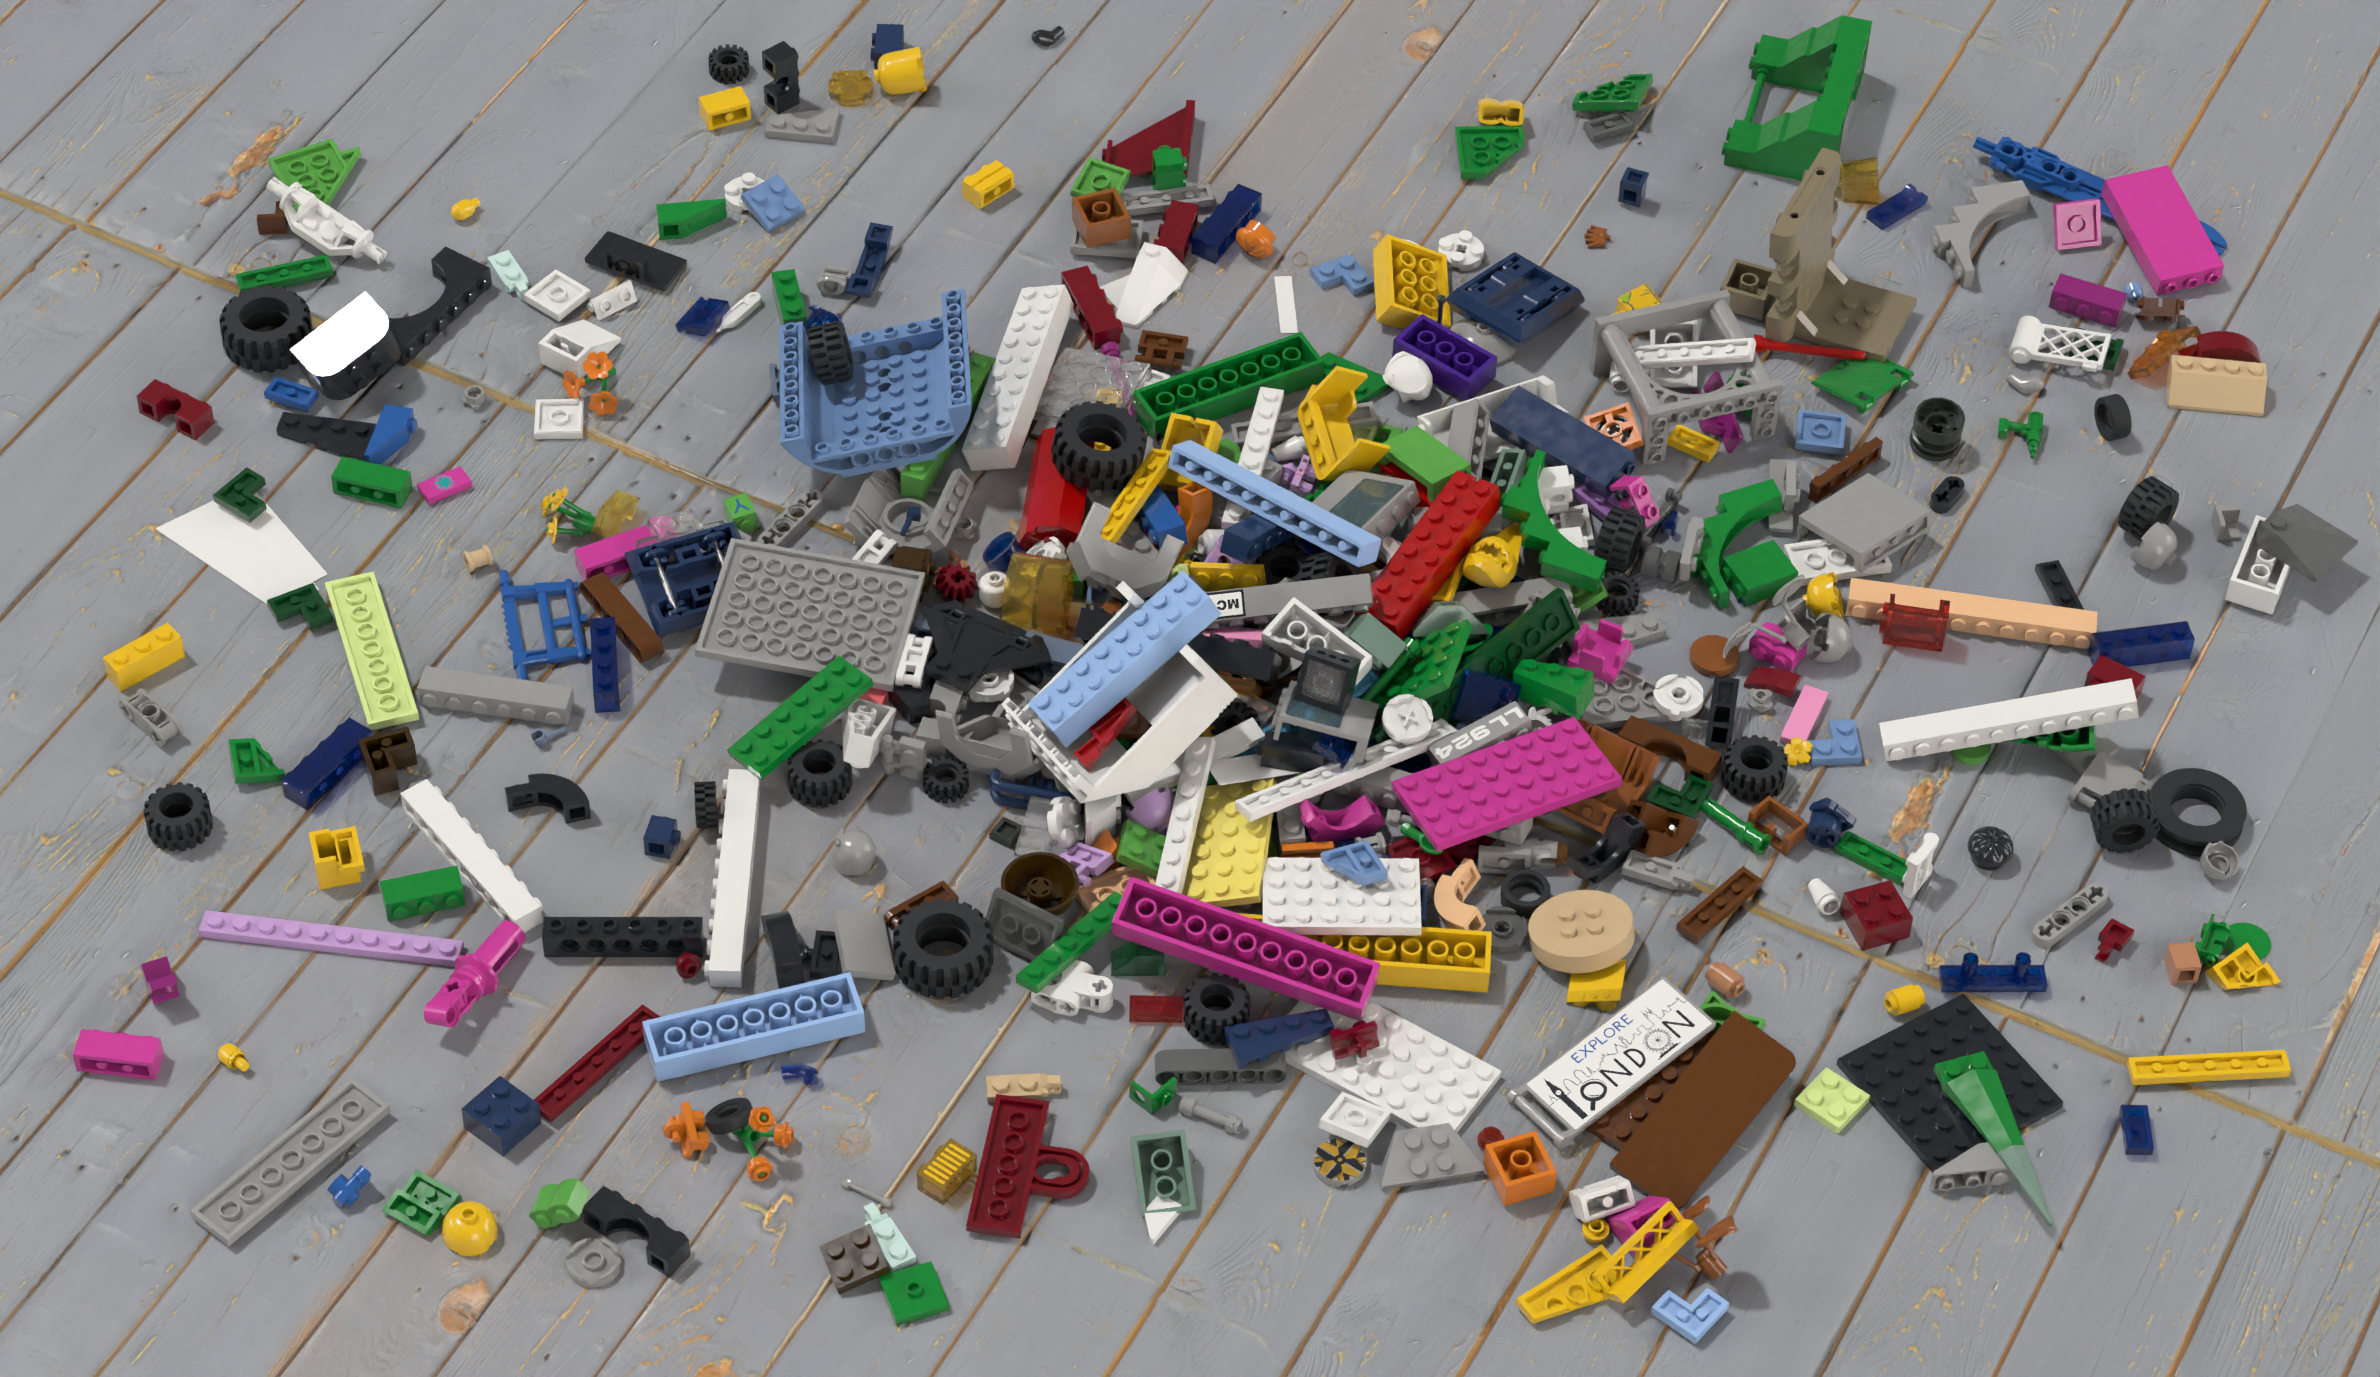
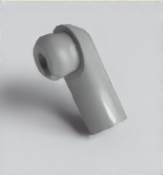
(2025, 385)

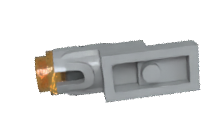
(1513, 857)

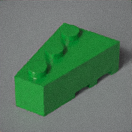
(1555, 686)

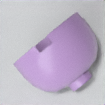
(1153, 810)

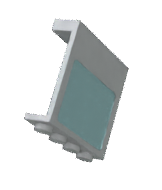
(1369, 500)
(1352, 724)

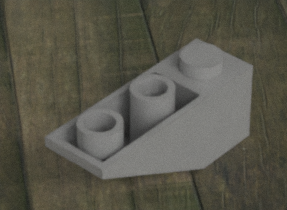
(1971, 1169)

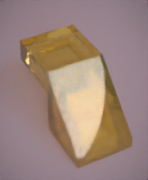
(613, 512)

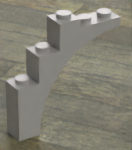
(1982, 209)

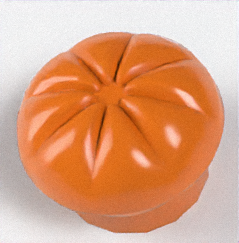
(1256, 239)

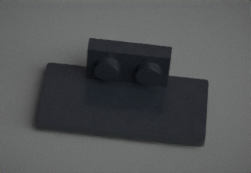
(636, 261)

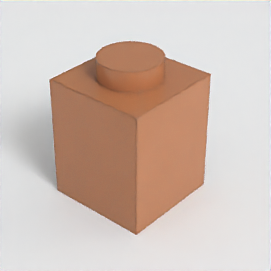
(2182, 963)

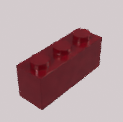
(1178, 228)

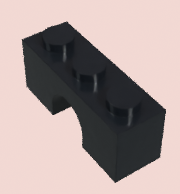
(782, 65)

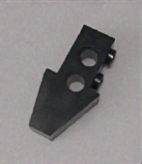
(910, 701)

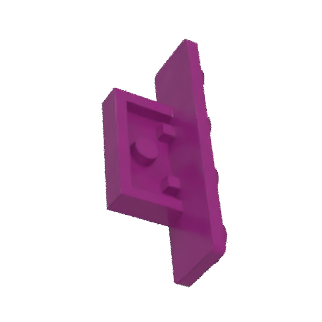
(1722, 425)

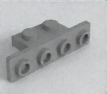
(1786, 479)

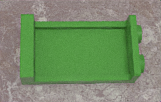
(1425, 459)

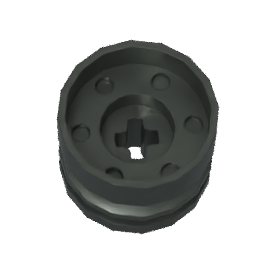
(1937, 429)

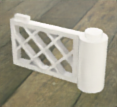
(2030, 339)

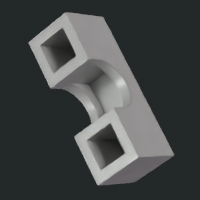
(944, 699)

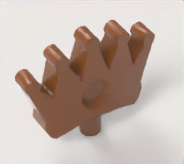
(1596, 237)

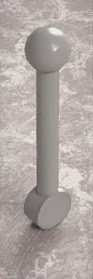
(847, 1184)

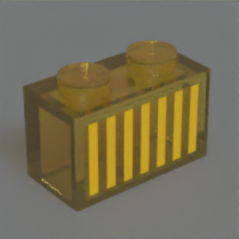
(946, 1171)

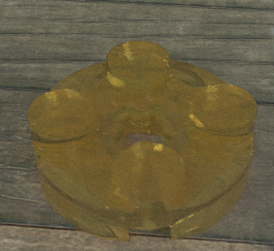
(843, 80)

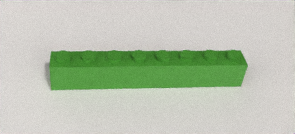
(920, 476)

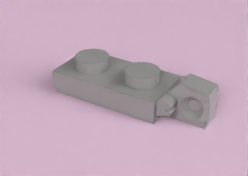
(1657, 871)

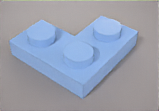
(1693, 1319)

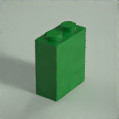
(1757, 572)

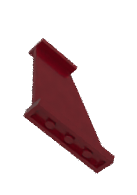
(1137, 151)

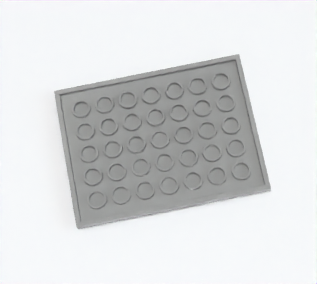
(806, 609)

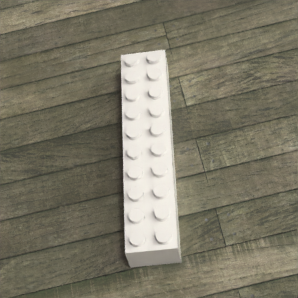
(1017, 378)

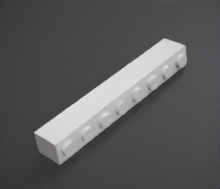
(468, 851)

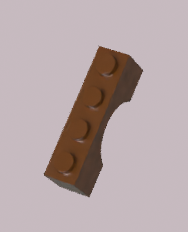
(1691, 756)

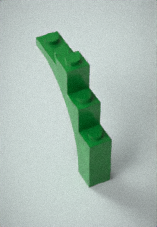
(1735, 513)
(1558, 556)

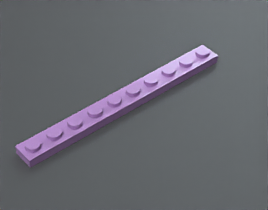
(330, 938)

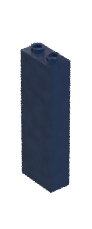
(1538, 425)

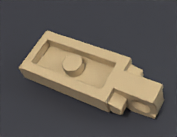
(1023, 1085)

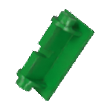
(2211, 934)

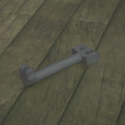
(1671, 501)

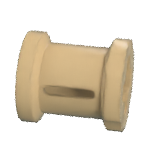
(477, 558)

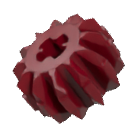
(956, 582)

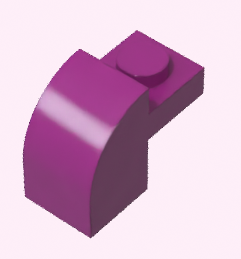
(159, 980)

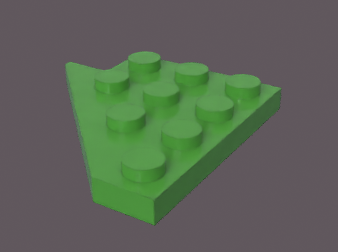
(316, 167)

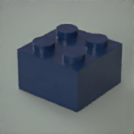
(501, 1116)

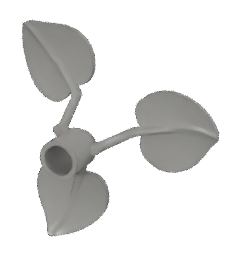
(1791, 628)

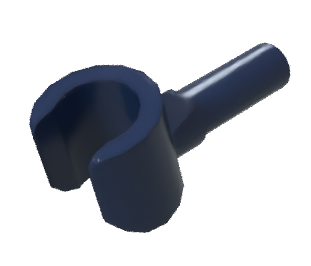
(913, 514)

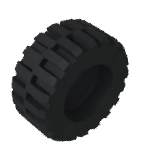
(260, 309)
(1104, 425)
(943, 974)

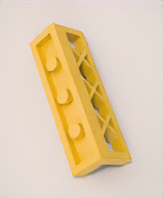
(1651, 1260)

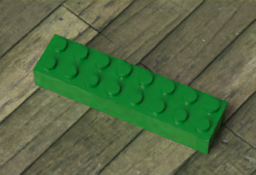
(1229, 383)

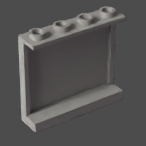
(1867, 520)

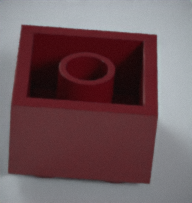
(1876, 915)

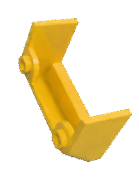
(1327, 429)

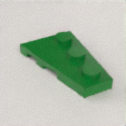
(1369, 389)

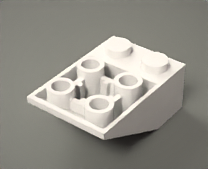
(570, 344)

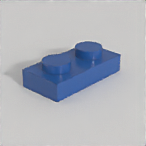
(291, 394)

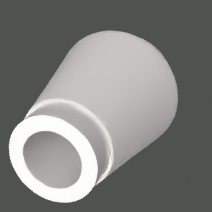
(1291, 449)
(1824, 897)

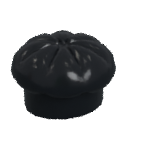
(1990, 847)

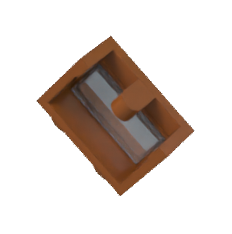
(1780, 823)

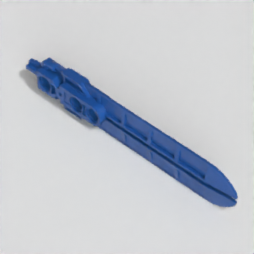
(2048, 173)

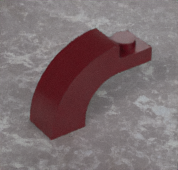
(2223, 346)

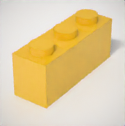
(144, 657)

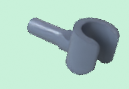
(541, 738)

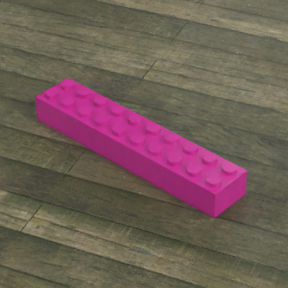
(1245, 948)

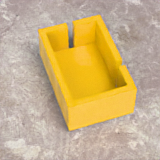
(1182, 429)

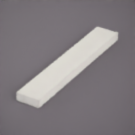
(1695, 353)
(1227, 746)

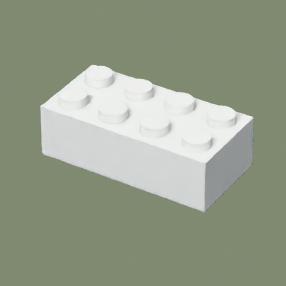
(2257, 575)

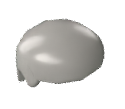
(2219, 861)

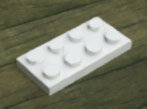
(1822, 556)

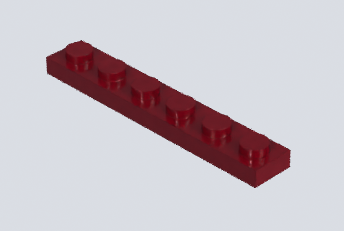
(594, 1065)

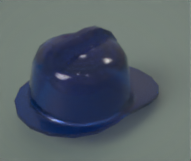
(1000, 551)

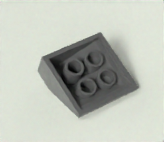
(2303, 541)

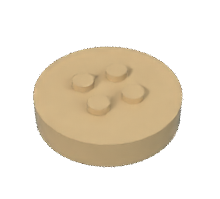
(1581, 931)

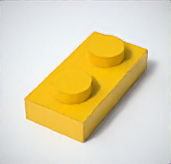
(1693, 443)

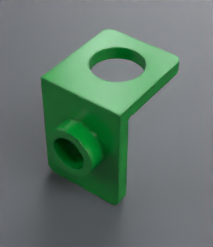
(1154, 1101)

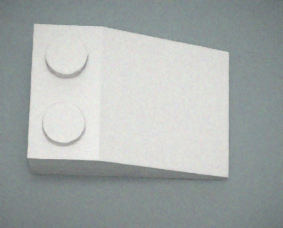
(1675, 376)

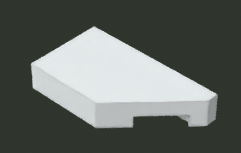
(1159, 1222)

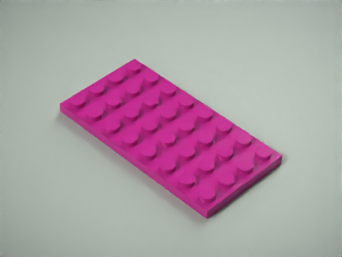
(1506, 784)

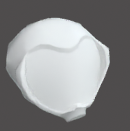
(1409, 377)

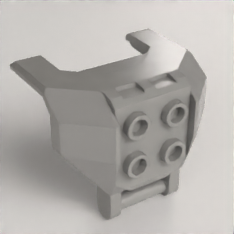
(1109, 564)
(989, 744)

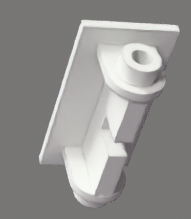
(612, 300)

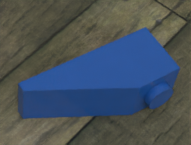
(390, 433)

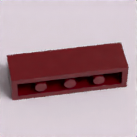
(1091, 307)

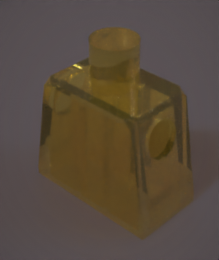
(1860, 181)

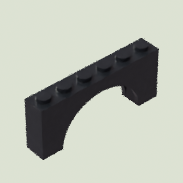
(463, 284)

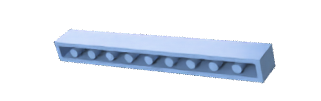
(1274, 503)

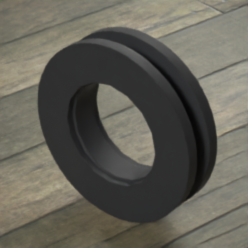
(2207, 787)

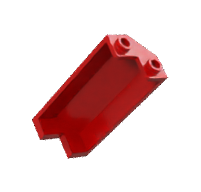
(1051, 502)

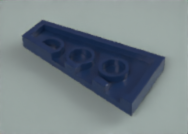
(1266, 1036)

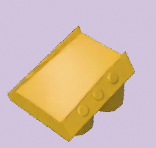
(1598, 987)

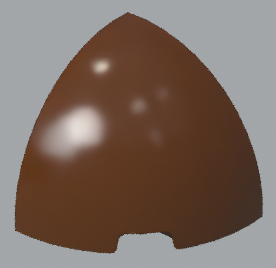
(1665, 830)

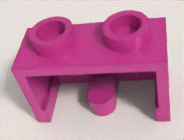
(1638, 496)

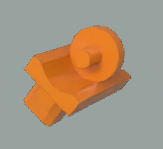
(683, 1130)

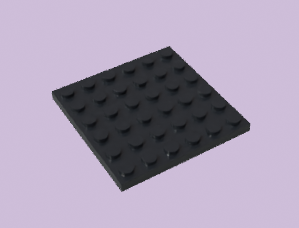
(1908, 1095)

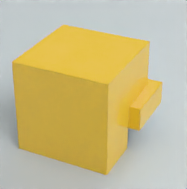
(336, 857)

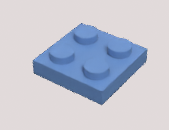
(772, 203)
(1820, 432)

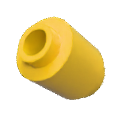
(1904, 999)

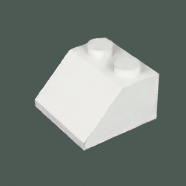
(1101, 815)

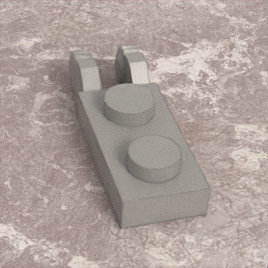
(1691, 547)

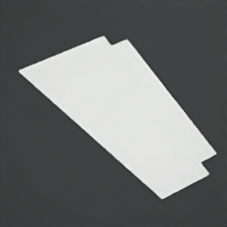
(254, 555)

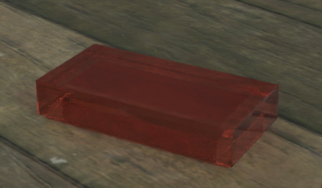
(1156, 1009)

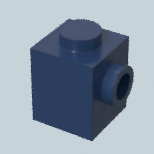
(661, 837)

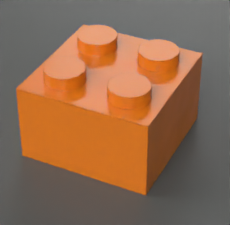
(1519, 1168)

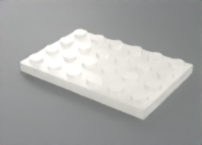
(1317, 900)

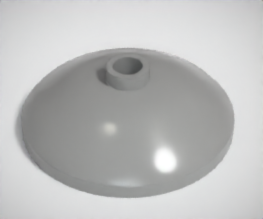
(1484, 338)

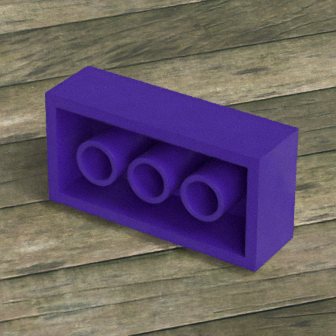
(1452, 359)

